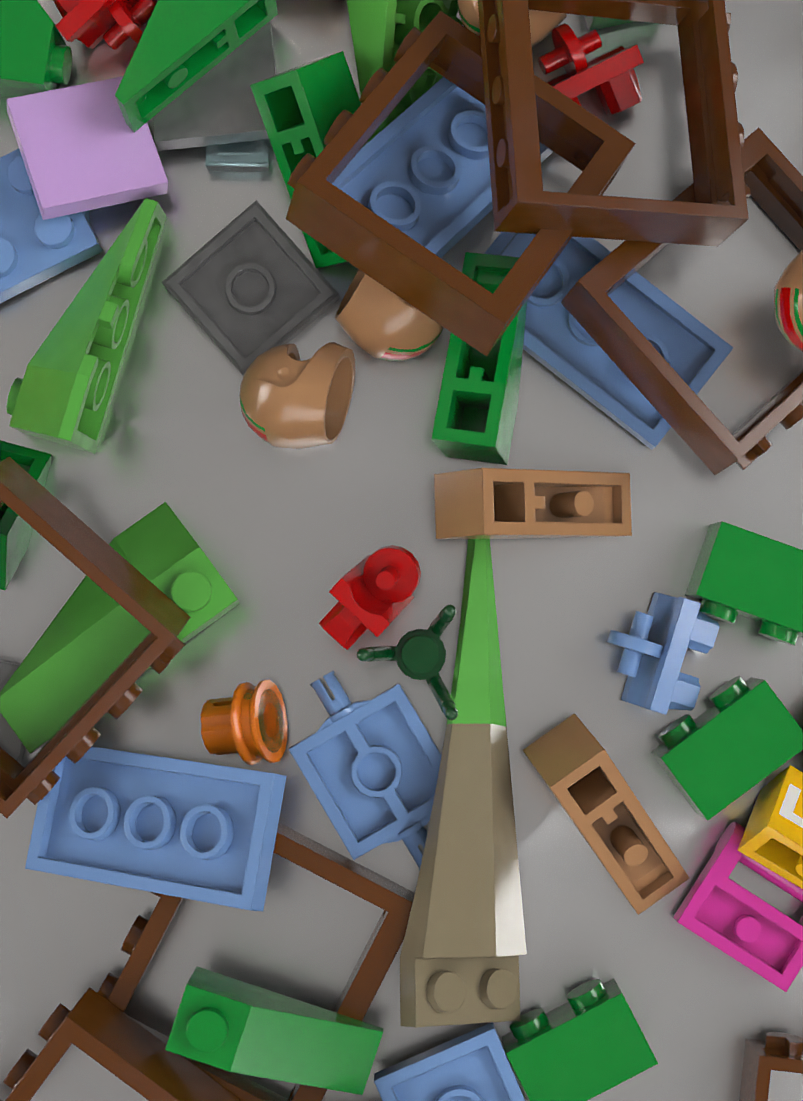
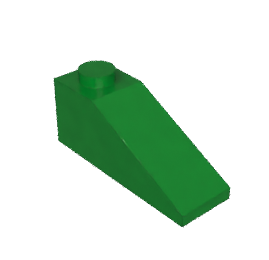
(181, 46)
(298, 114)
(479, 391)
(271, 1035)

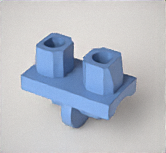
(657, 650)

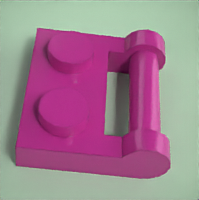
(740, 920)

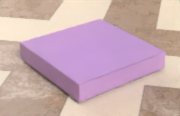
(83, 150)

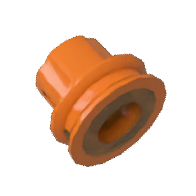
(247, 723)

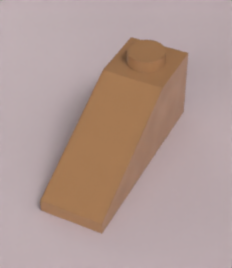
(531, 504)
(606, 813)

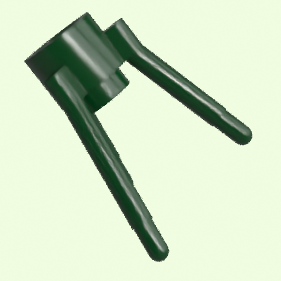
(421, 656)

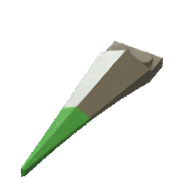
(468, 900)

